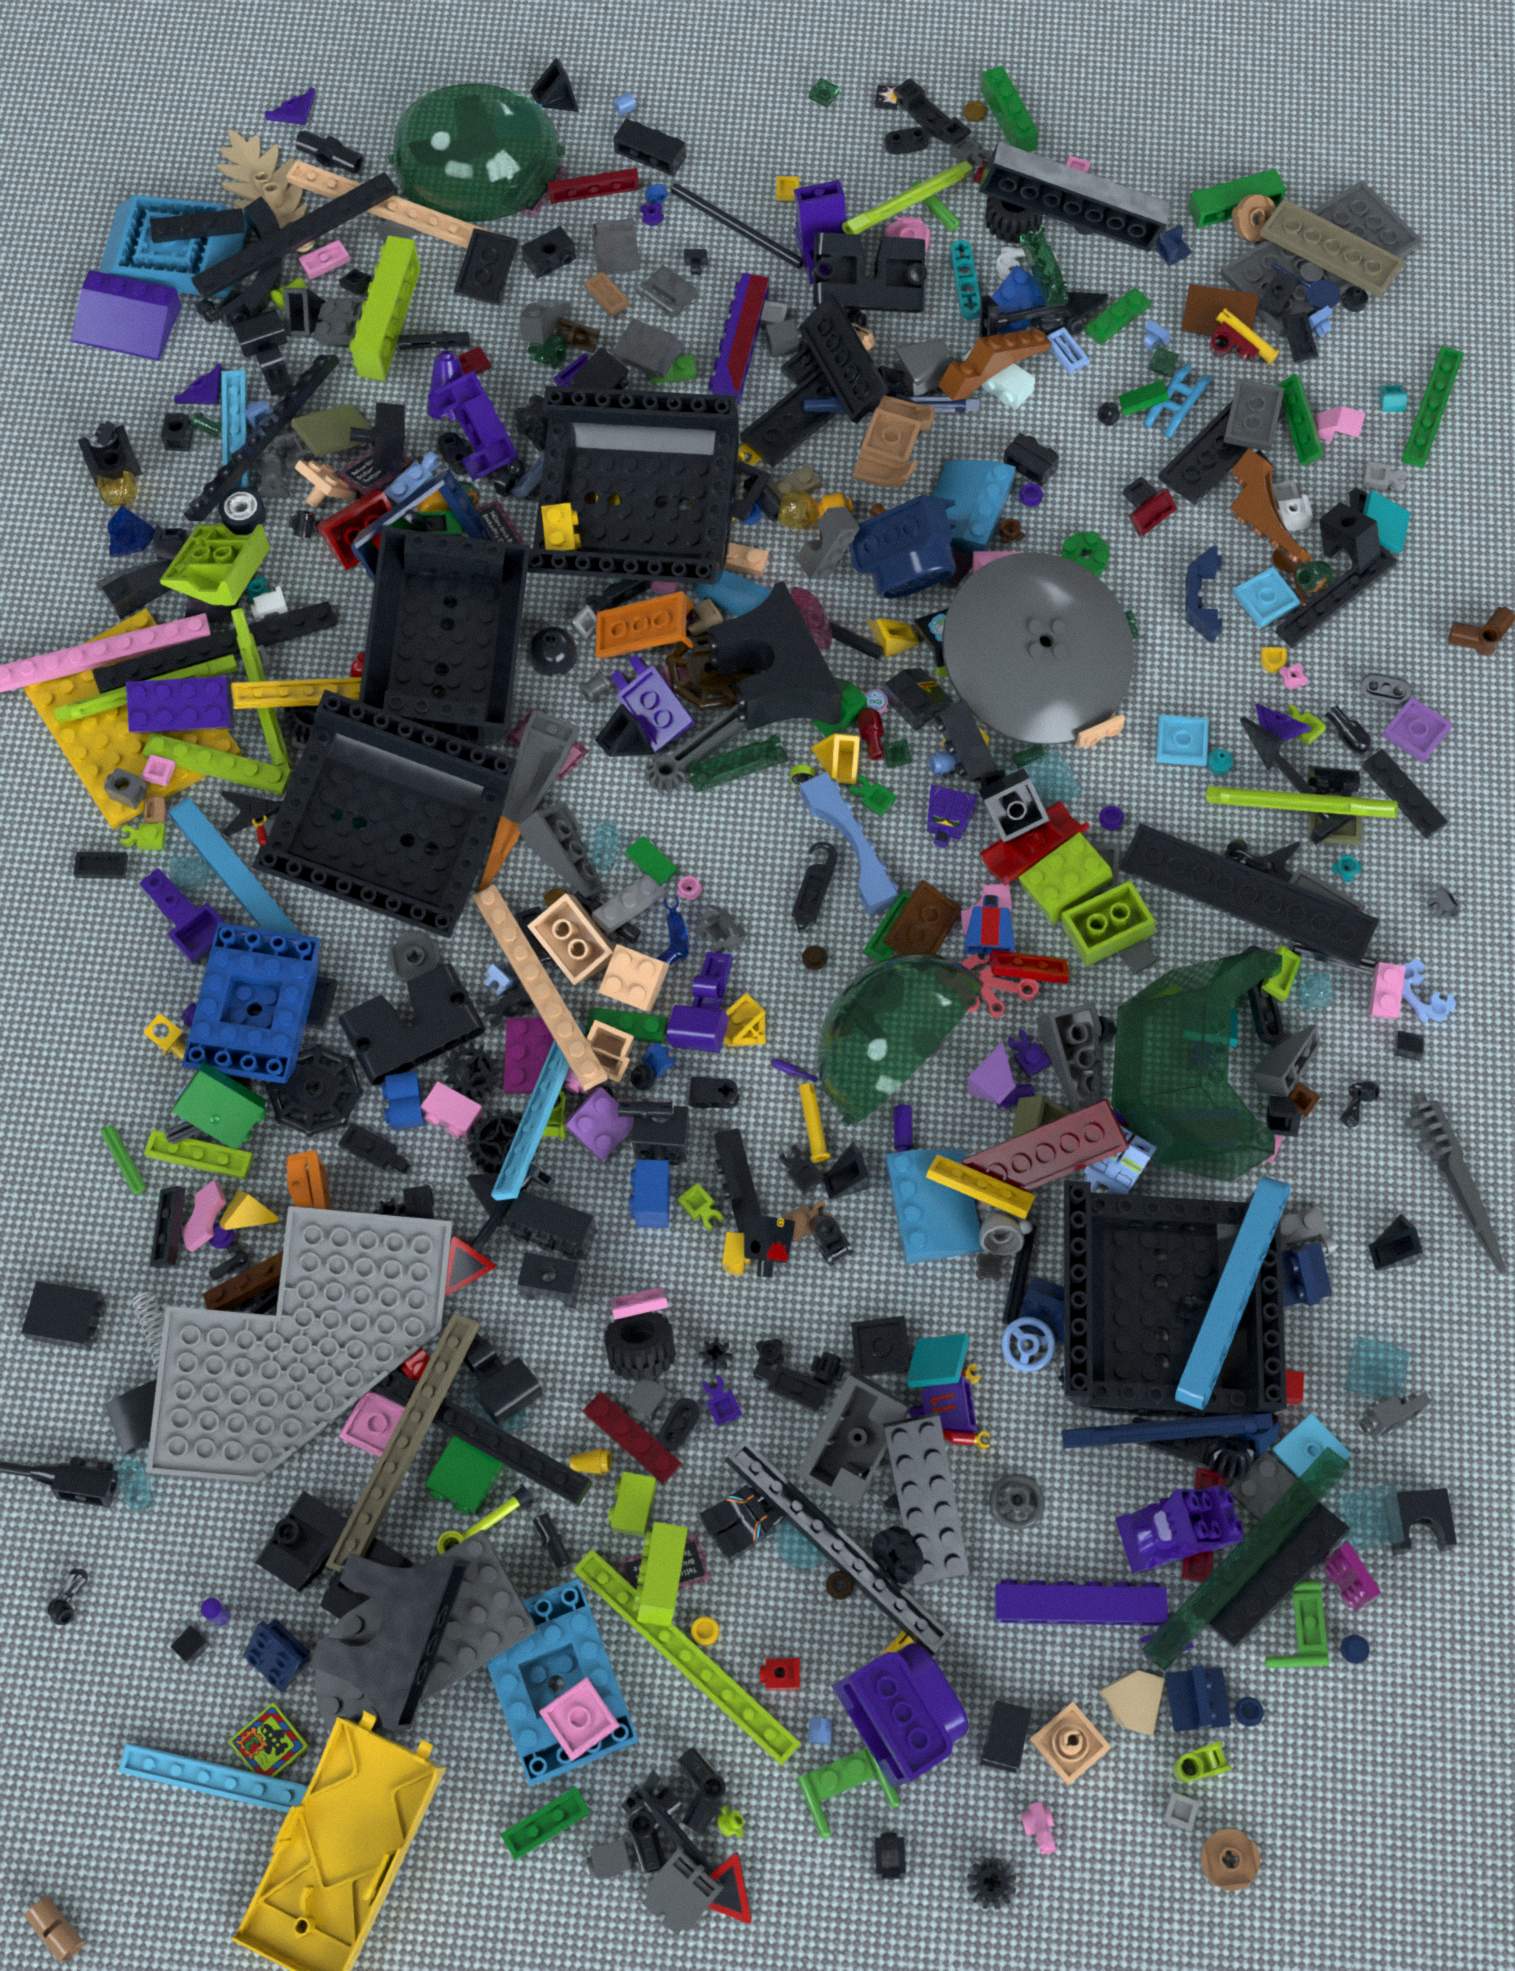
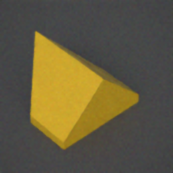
(893, 635)
(839, 756)
(245, 1212)

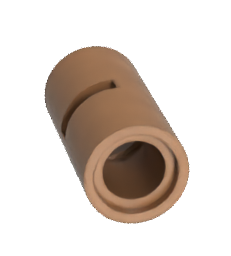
(54, 1929)

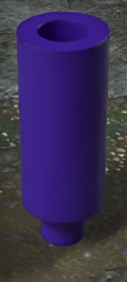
(903, 1127)
(215, 1611)

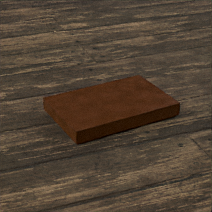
(1206, 304)
(922, 921)

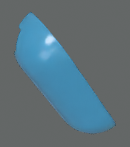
(733, 593)

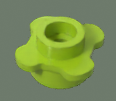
(731, 1822)

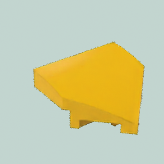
(745, 1024)

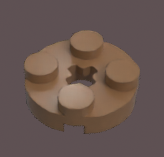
(1244, 213)
(1218, 1873)

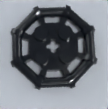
(320, 1103)

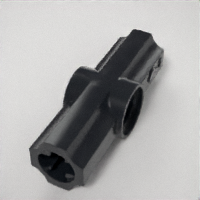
(329, 151)

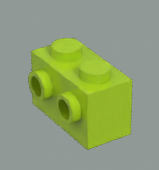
(633, 1504)

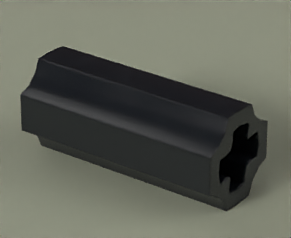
(768, 500)

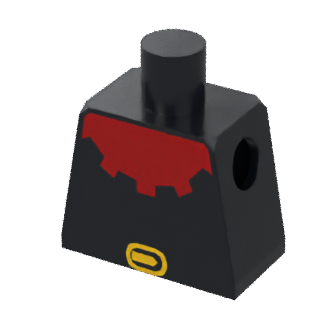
(767, 1241)

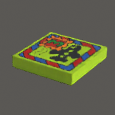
(269, 1742)

